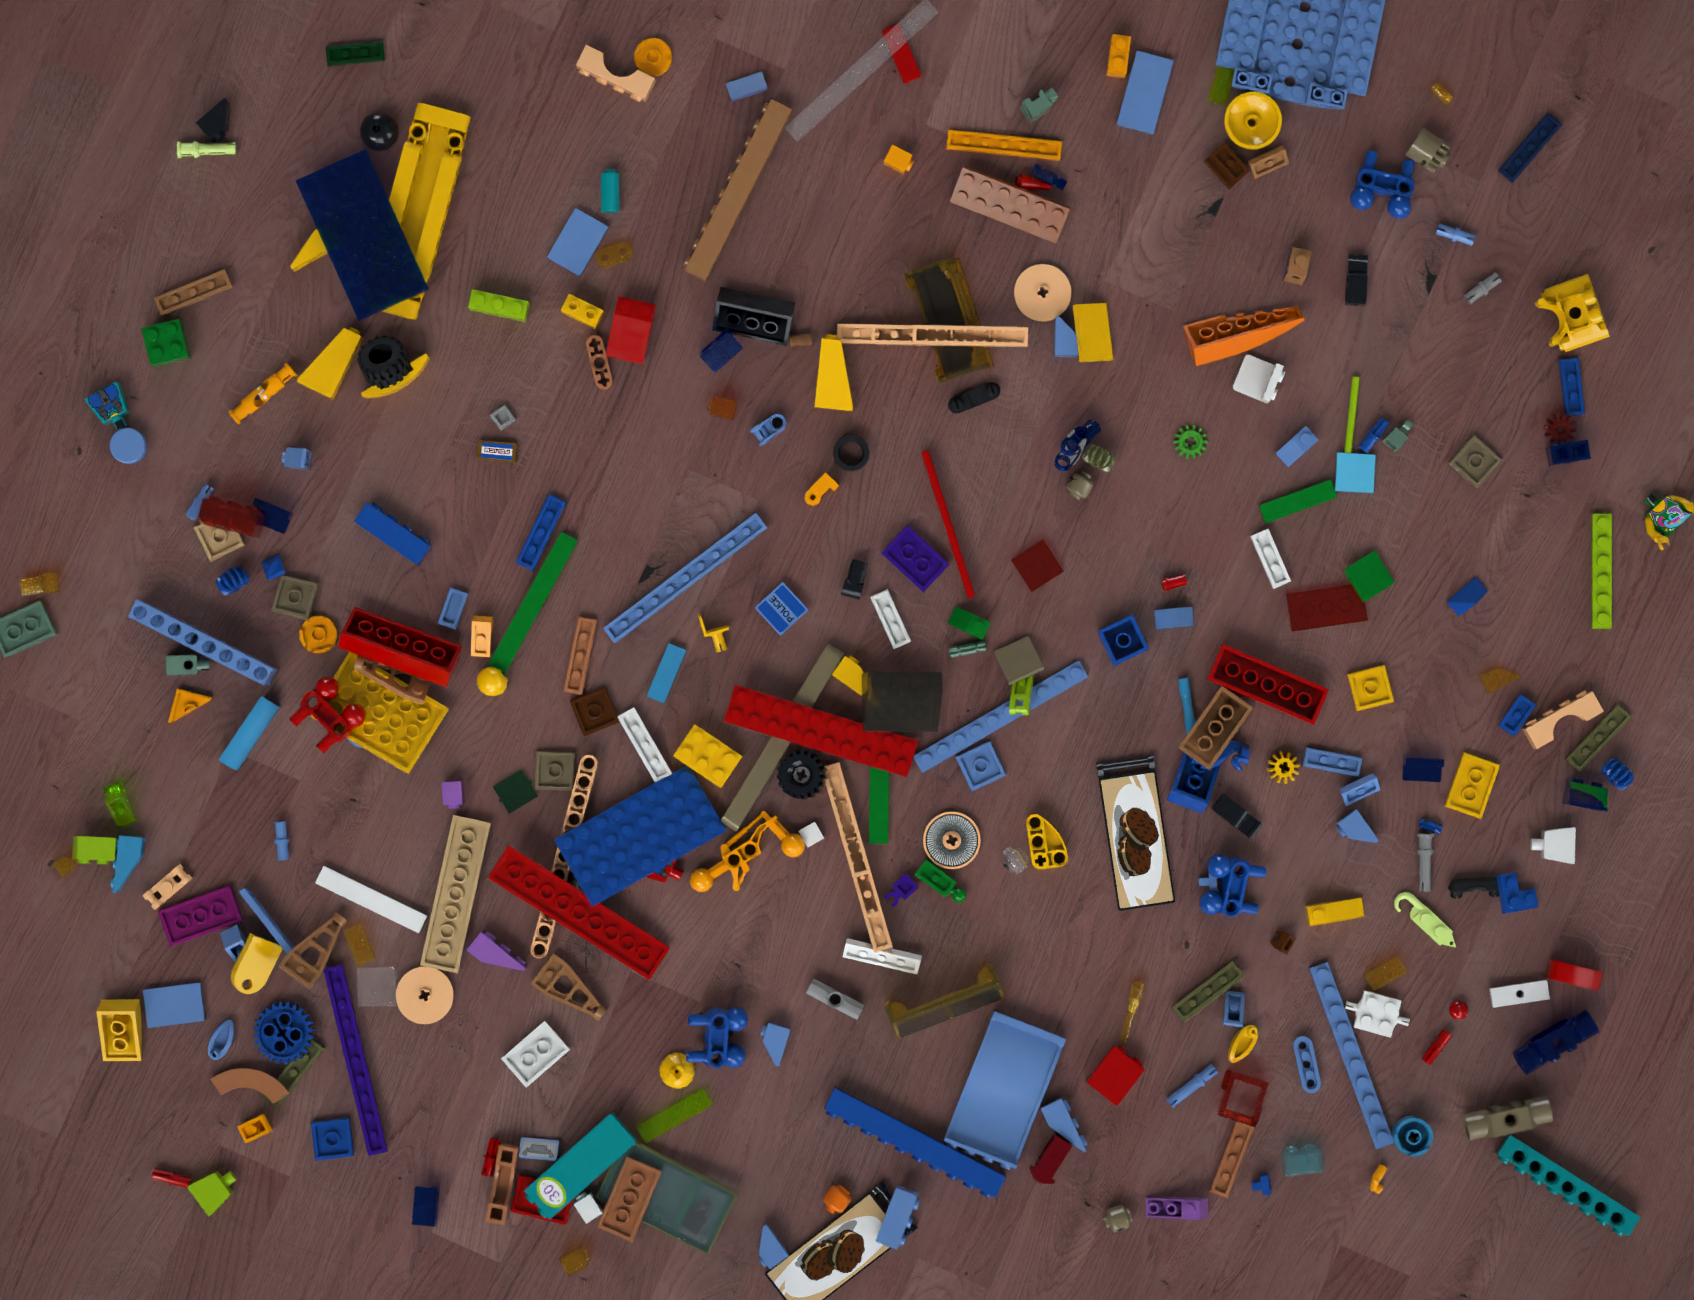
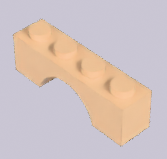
(638, 84)
(1541, 731)

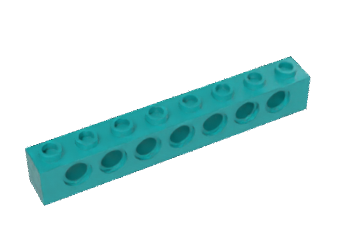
(1627, 1218)

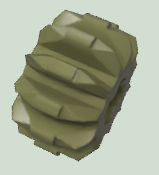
(1099, 458)

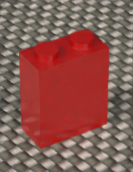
(1115, 1074)

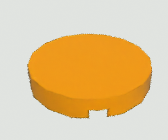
(653, 57)
(318, 634)

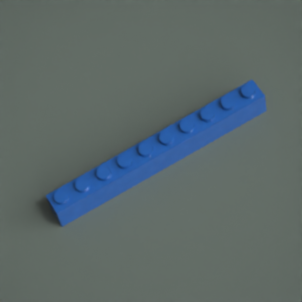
(914, 1142)

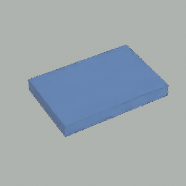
(577, 242)
(174, 1005)

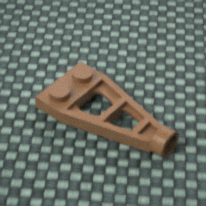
(414, 692)
(300, 969)
(551, 973)

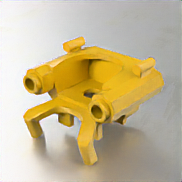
(1583, 330)

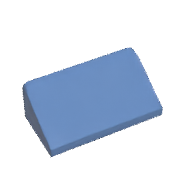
(746, 86)

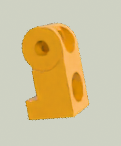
(820, 487)

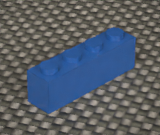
(392, 533)

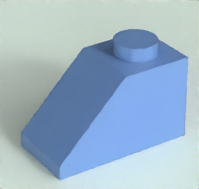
(1064, 340)
(1296, 446)
(297, 458)
(1355, 827)
(233, 941)
(775, 1040)
(771, 1249)

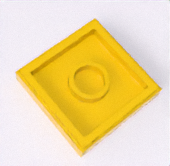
(1370, 688)

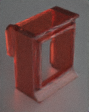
(1227, 1085)

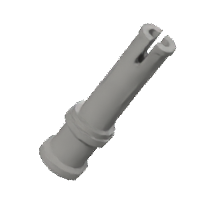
(1425, 851)

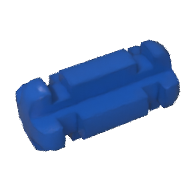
(1430, 826)

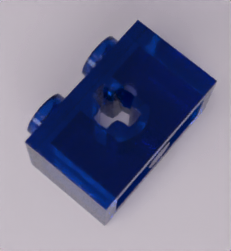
(1568, 453)

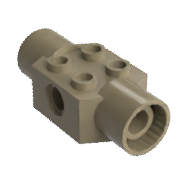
(1523, 1117)

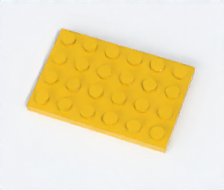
(393, 726)

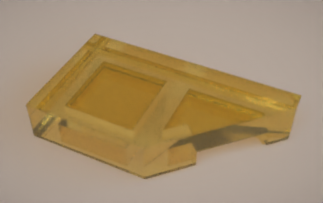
(1496, 679)

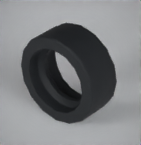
(851, 467)

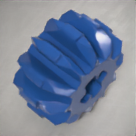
(232, 580)
(1617, 773)

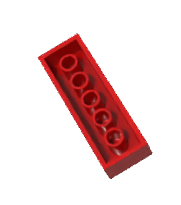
(400, 646)
(1267, 684)

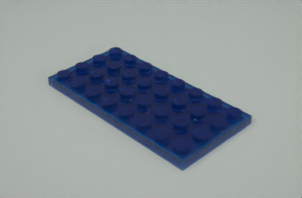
(362, 235)

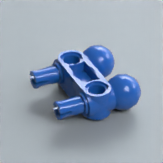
(1384, 185)
(1232, 886)
(717, 1037)

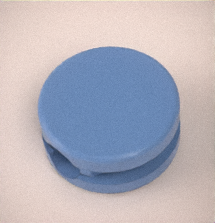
(128, 445)

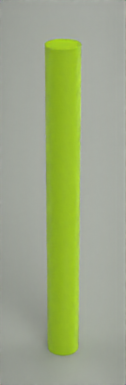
(1351, 415)

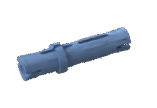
(1192, 1085)

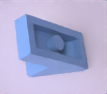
(1233, 1008)

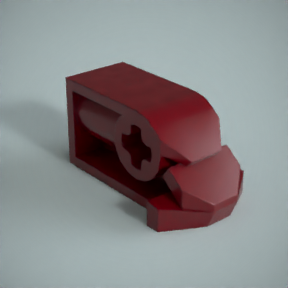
(1050, 1159)

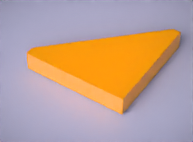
(186, 702)

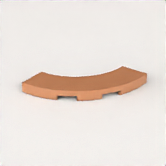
(252, 1079)

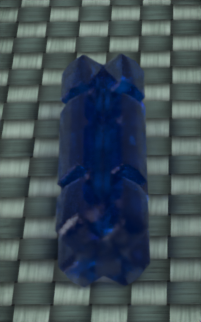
(1049, 176)

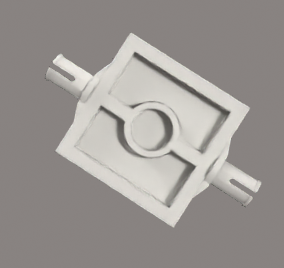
(1377, 1013)

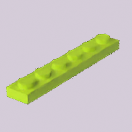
(1601, 571)

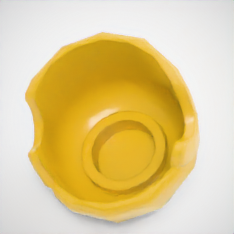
(491, 681)

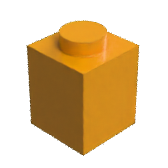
(898, 160)

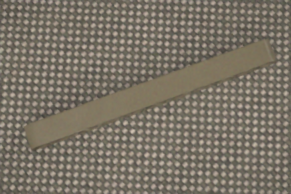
(776, 747)

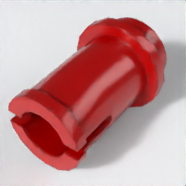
(1173, 582)

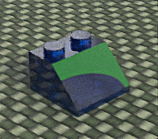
(1586, 796)

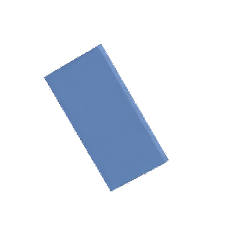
(1145, 92)

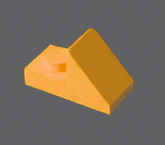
(255, 1128)

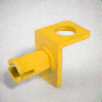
(716, 633)

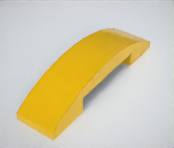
(418, 366)

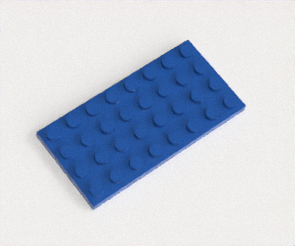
(640, 835)

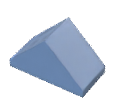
(1174, 618)

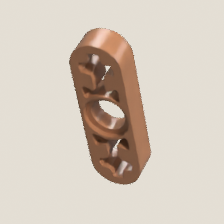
(601, 347)

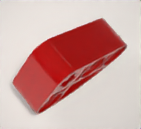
(1573, 974)

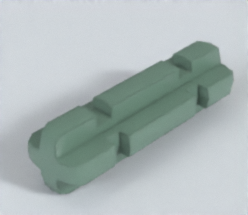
(967, 649)

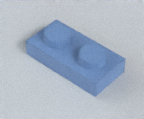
(1359, 789)

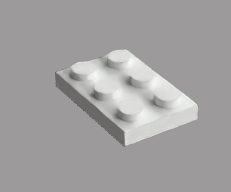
(535, 1054)

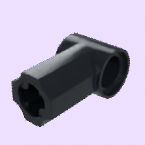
(854, 582)

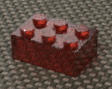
(231, 516)

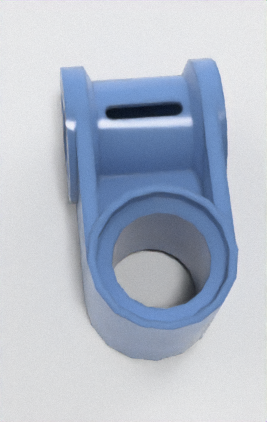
(767, 429)

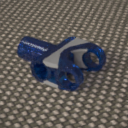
(1075, 443)

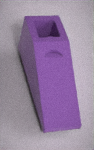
(490, 952)
(1177, 1207)

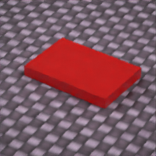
(522, 1206)

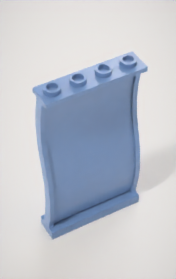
(1004, 1090)

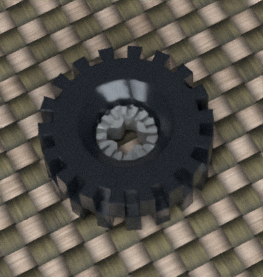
(790, 780)

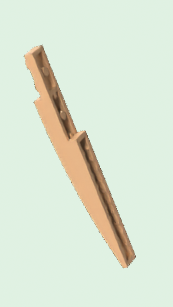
(933, 335)
(857, 858)

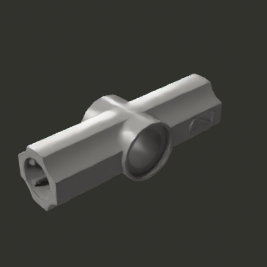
(846, 1005)

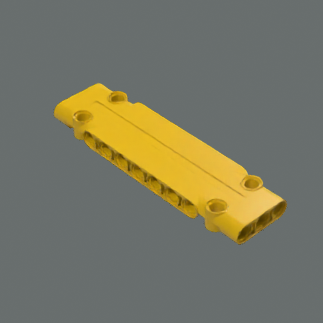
(426, 187)

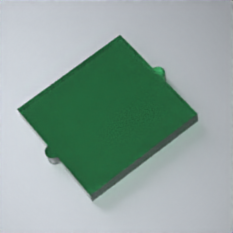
(515, 791)

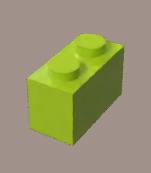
(93, 848)

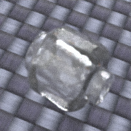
(1014, 859)

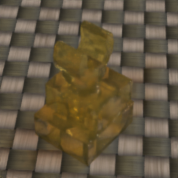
(64, 865)

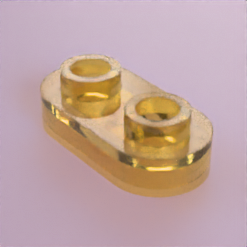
(615, 257)

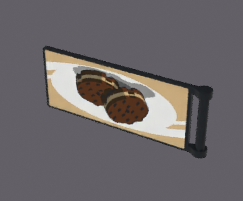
(1136, 835)
(834, 1252)

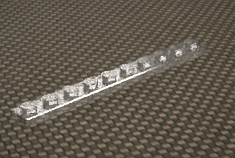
(861, 70)

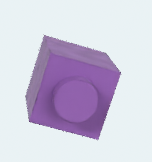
(452, 794)

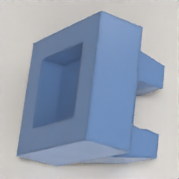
(1209, 881)

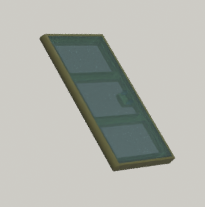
(684, 1201)

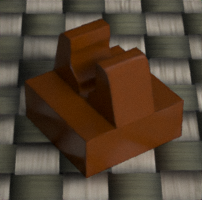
(1284, 942)

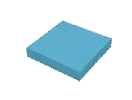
(1355, 472)

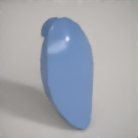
(221, 1039)

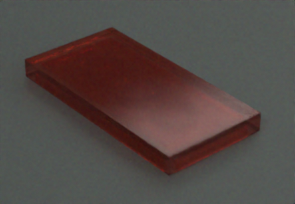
(1325, 608)

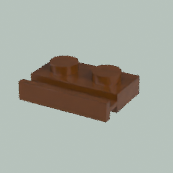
(1226, 166)

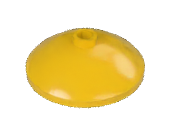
(1258, 108)

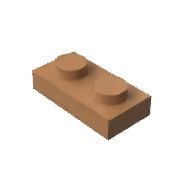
(1268, 162)

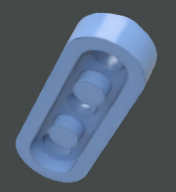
(1311, 1071)

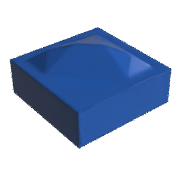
(273, 567)

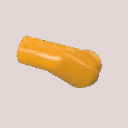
(1376, 1178)

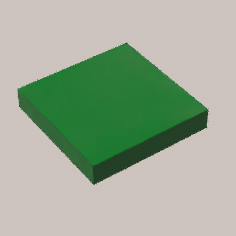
(1368, 576)

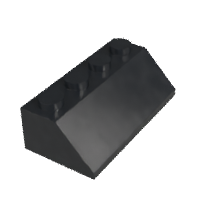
(753, 316)

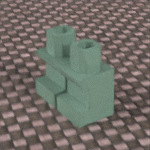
(1040, 106)

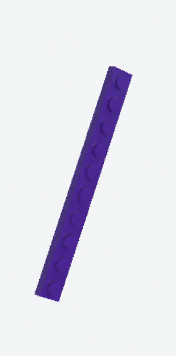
(355, 1060)

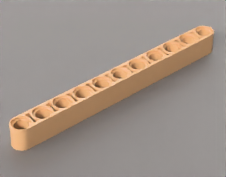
(558, 863)

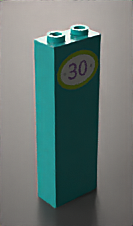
(580, 1166)

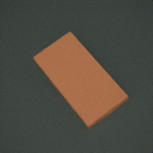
(629, 1198)

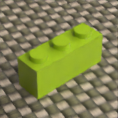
(499, 305)

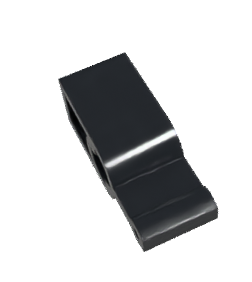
(1356, 280)
(1236, 816)

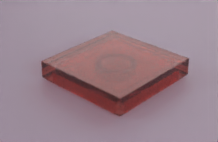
(1037, 565)

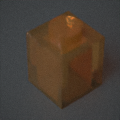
(722, 408)

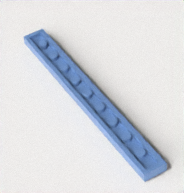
(685, 578)
(998, 718)
(1351, 1055)

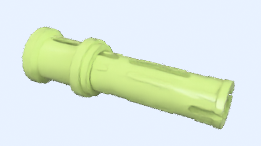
(196, 149)

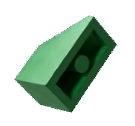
(969, 623)

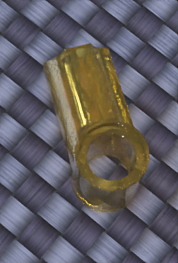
(44, 584)

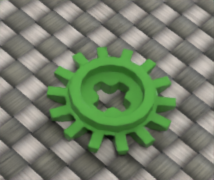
(1196, 437)

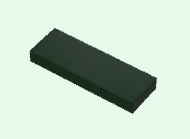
(355, 53)

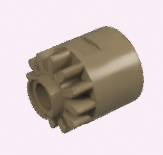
(1429, 150)

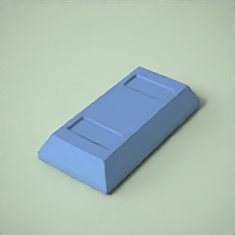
(453, 608)

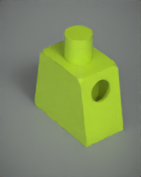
(212, 1190)

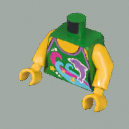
(1666, 516)

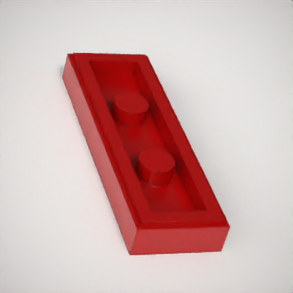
(905, 62)

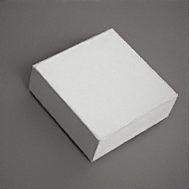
(811, 834)

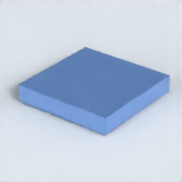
(980, 766)

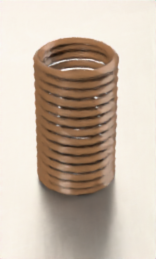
(800, 340)

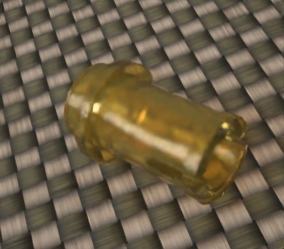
(1441, 93)

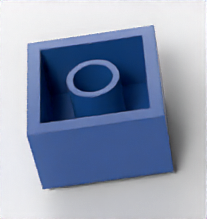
(1122, 640)

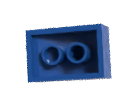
(1192, 785)

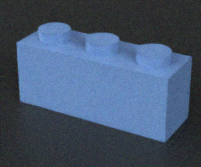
(898, 1217)

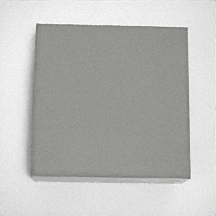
(502, 417)

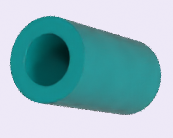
(610, 191)

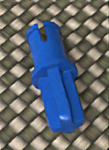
(1373, 435)

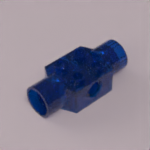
(1540, 1047)

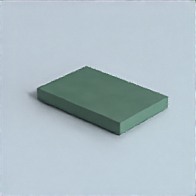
(25, 628)

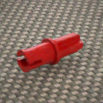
(1436, 1047)
(490, 1157)
(171, 1178)

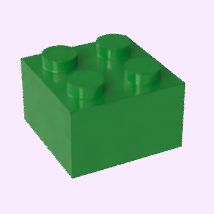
(166, 343)

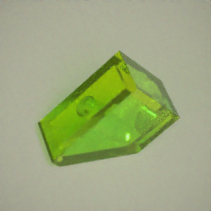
(119, 804)

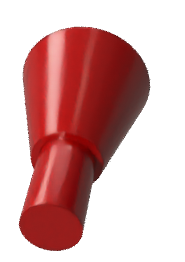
(1029, 183)

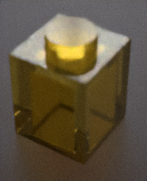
(575, 1261)

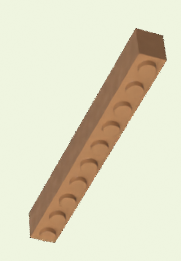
(738, 190)

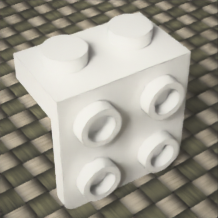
(1258, 378)

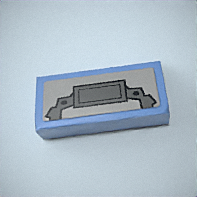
(539, 1149)

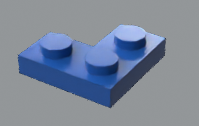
(1510, 896)

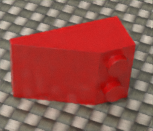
(630, 330)

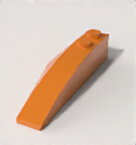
(1229, 336)

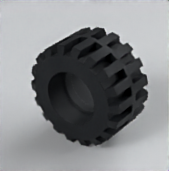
(378, 351)

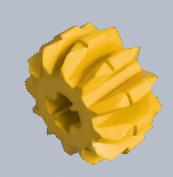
(1289, 764)

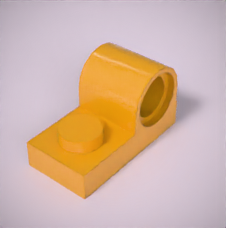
(481, 636)

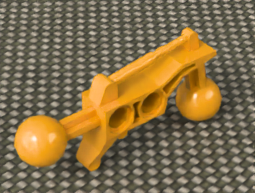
(791, 845)

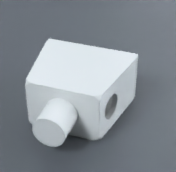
(1556, 844)

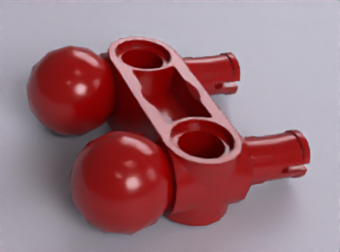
(326, 715)

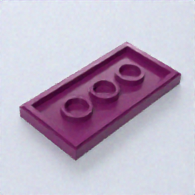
(200, 915)

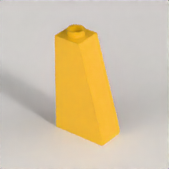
(332, 364)
(832, 381)

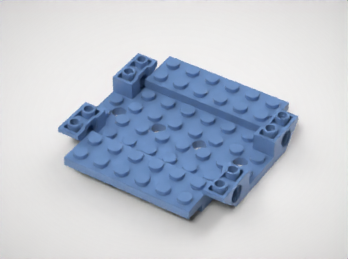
(1334, 54)

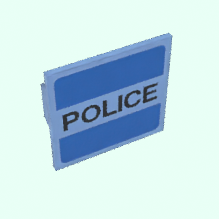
(781, 608)

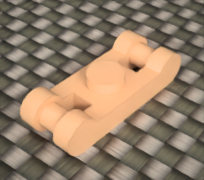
(167, 887)

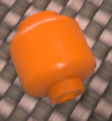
(837, 1199)

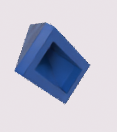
(1467, 596)

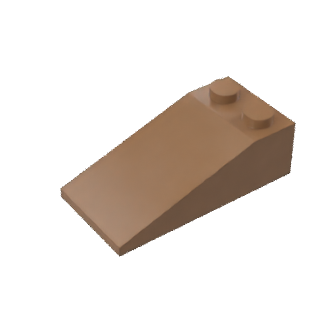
(1215, 727)

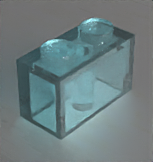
(1302, 1161)

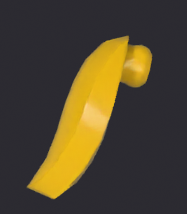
(1242, 1043)

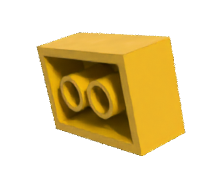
(707, 756)

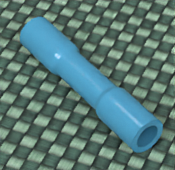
(1185, 693)

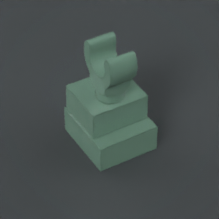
(1397, 437)

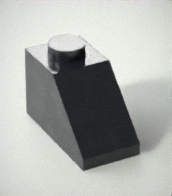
(216, 121)

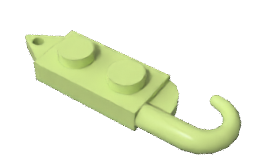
(1427, 920)

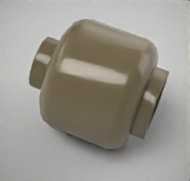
(1079, 485)
(1117, 1218)

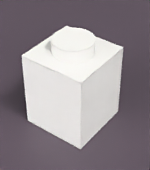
(588, 1206)

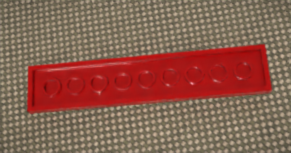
(819, 730)
(572, 910)

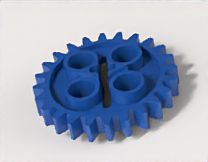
(270, 1043)

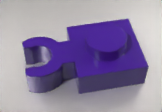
(903, 888)

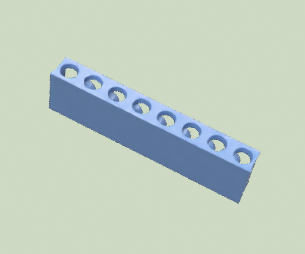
(202, 642)

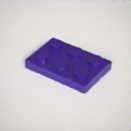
(915, 558)

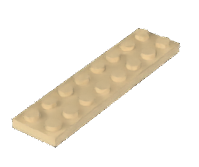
(455, 894)

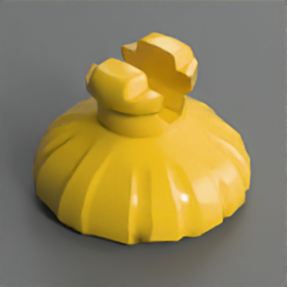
(678, 1062)

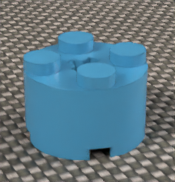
(1422, 1140)

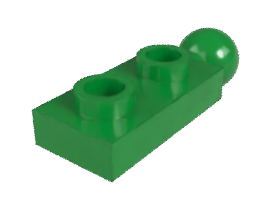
(940, 881)

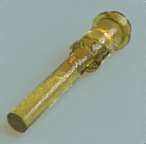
(1134, 1001)

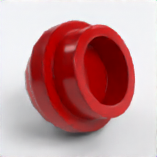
(1458, 1010)

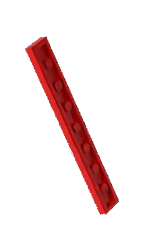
(947, 524)

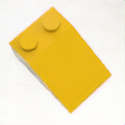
(120, 1029)

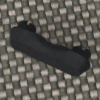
(974, 397)
(1458, 886)

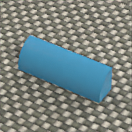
(249, 733)

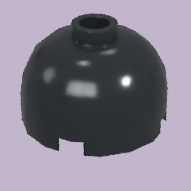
(387, 133)

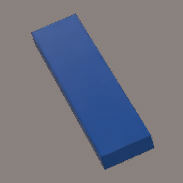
(541, 532)

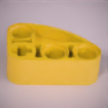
(1051, 843)

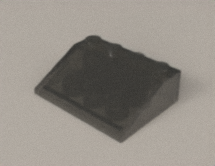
(901, 701)

